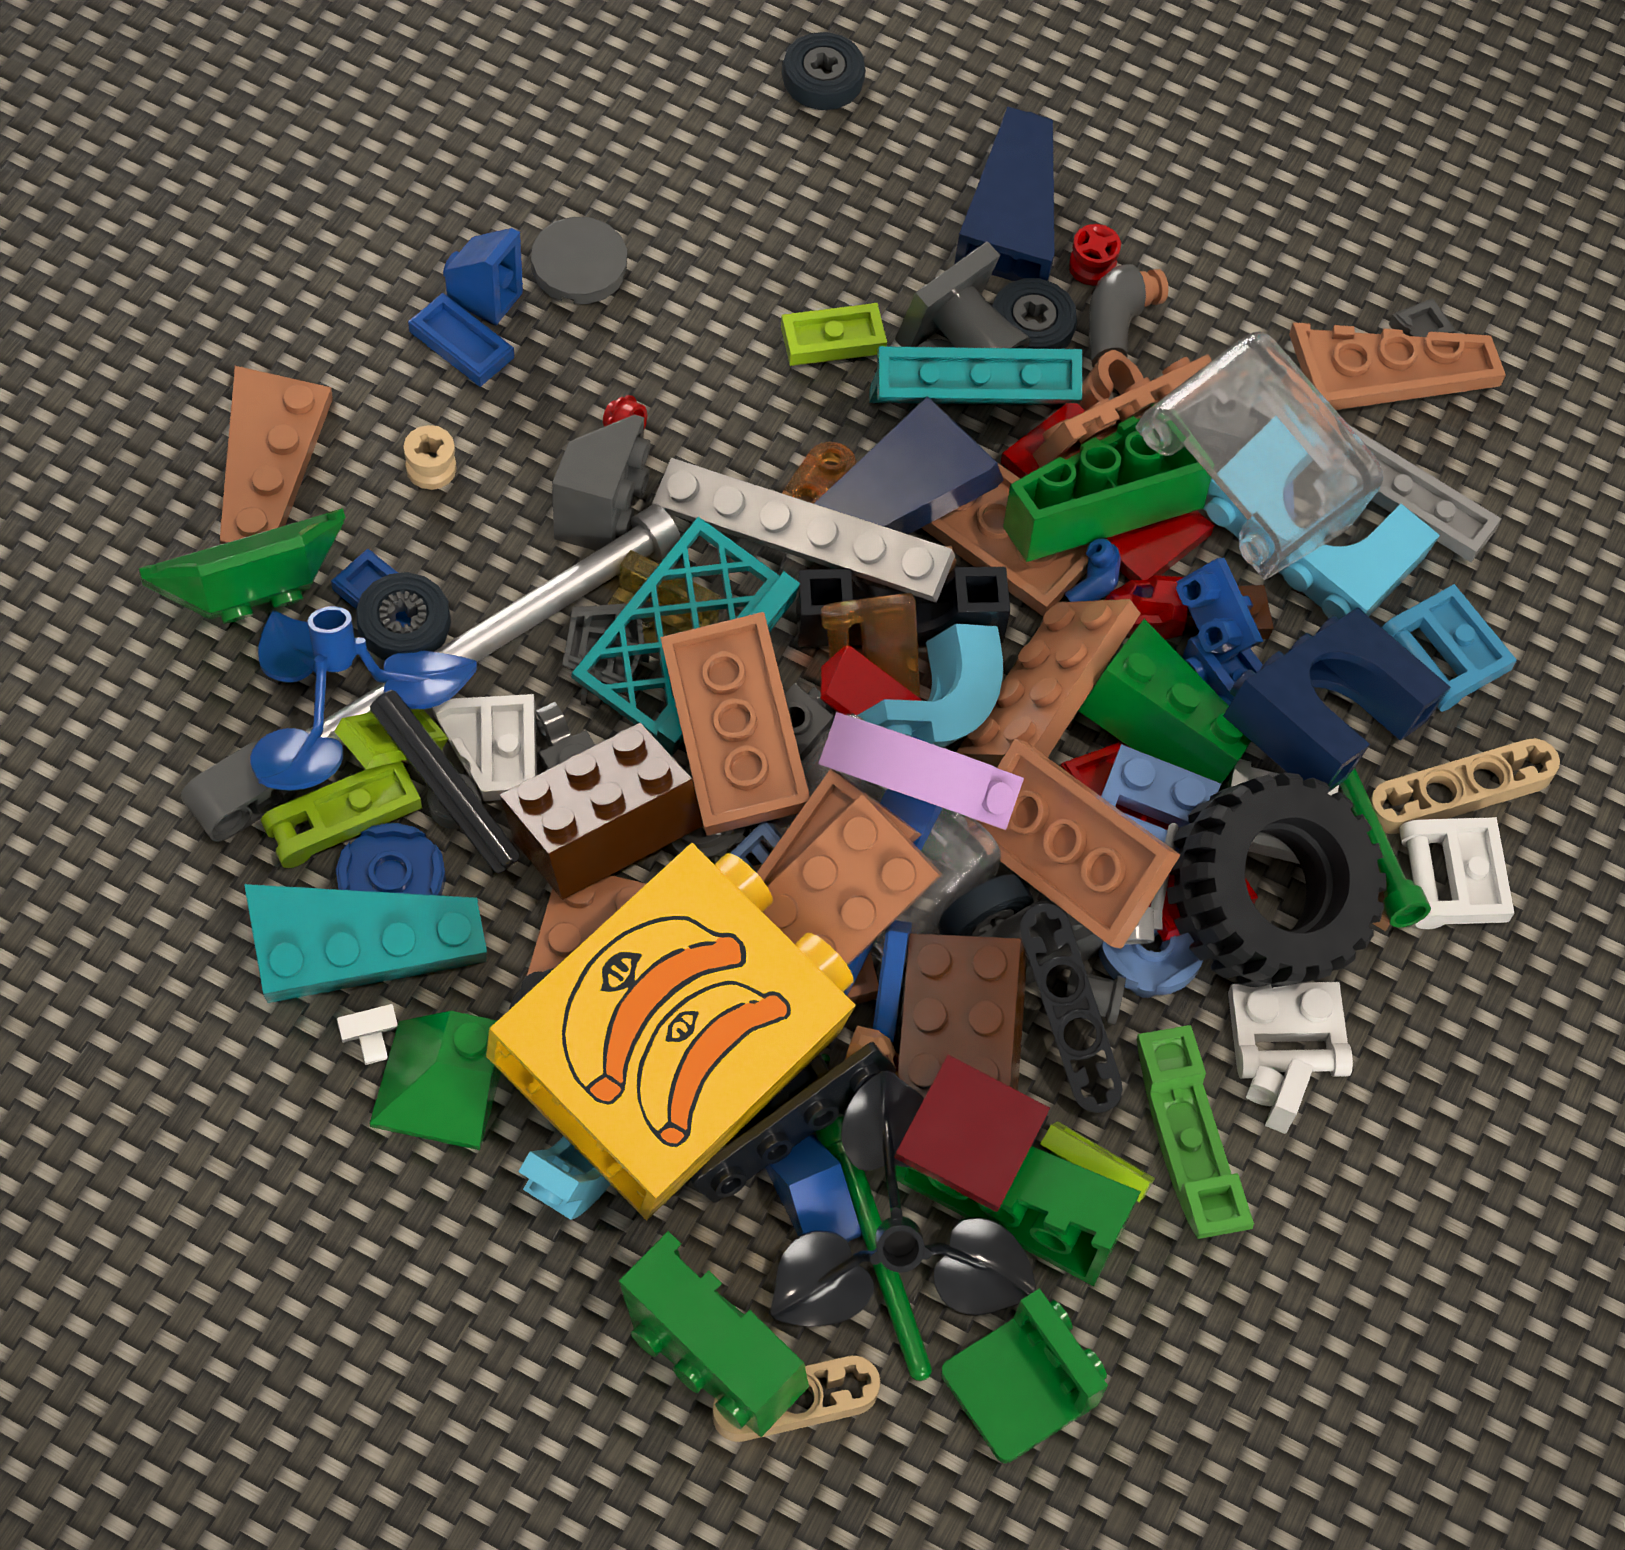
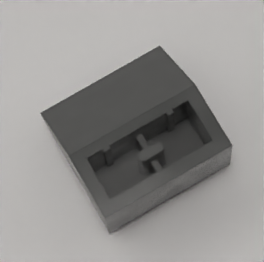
(599, 484)

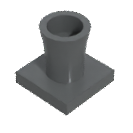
(959, 310)

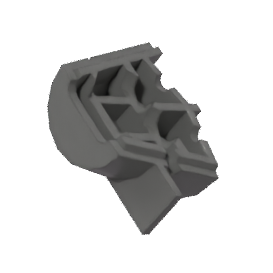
(587, 627)

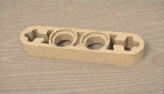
(1465, 790)

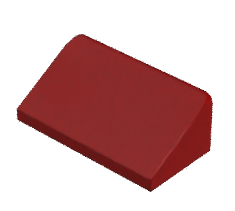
(855, 683)

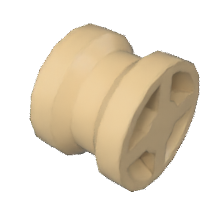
(426, 470)

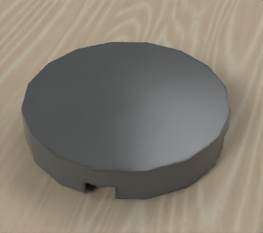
(579, 260)

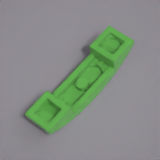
(1188, 1133)

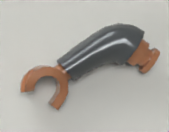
(1112, 306)

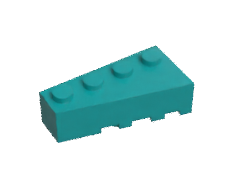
(349, 938)

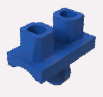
(1219, 610)

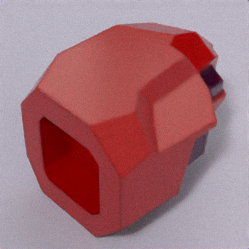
(1157, 603)

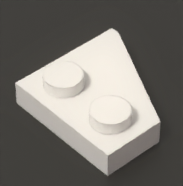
(492, 739)

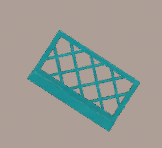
(977, 376)
(772, 598)

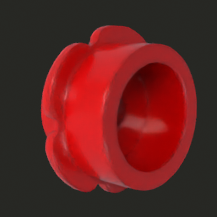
(623, 408)

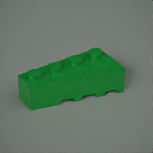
(1101, 493)
(1050, 1209)

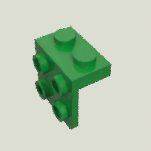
(1026, 1378)

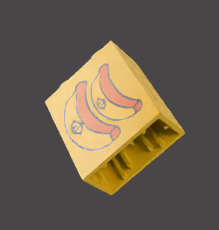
(672, 1025)

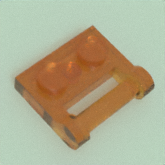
(886, 631)

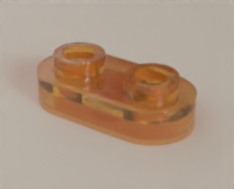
(815, 476)

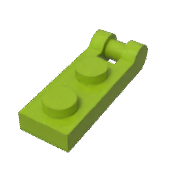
(340, 811)

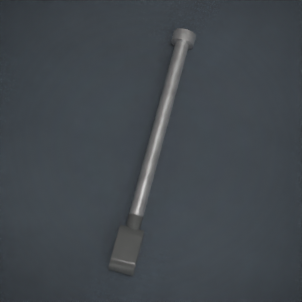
(228, 793)

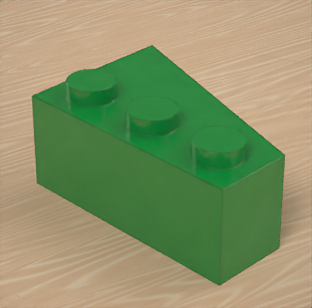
(1165, 708)
(711, 1339)

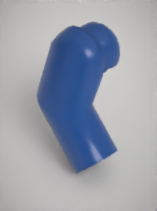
(1101, 572)

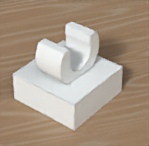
(368, 1028)
(1280, 1092)

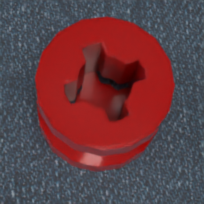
(1102, 246)

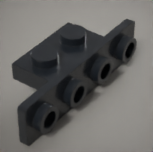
(797, 1111)

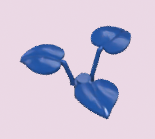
(326, 643)

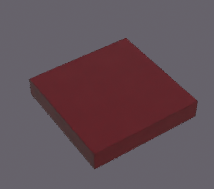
(972, 1133)

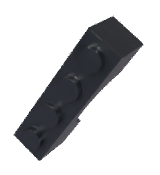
(967, 597)

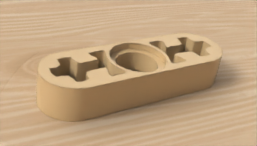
(841, 1401)

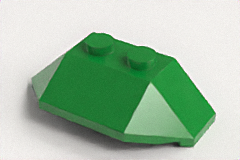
(248, 570)

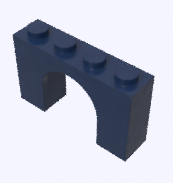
(1347, 656)

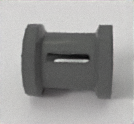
(1107, 993)

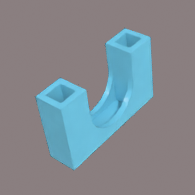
(1351, 574)

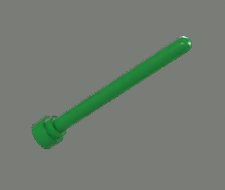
(1403, 899)
(889, 1281)

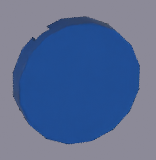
(392, 842)

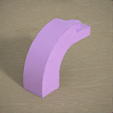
(921, 770)

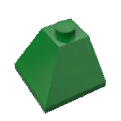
(438, 1080)

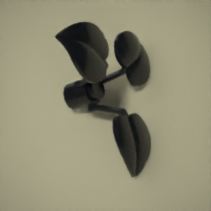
(822, 1279)

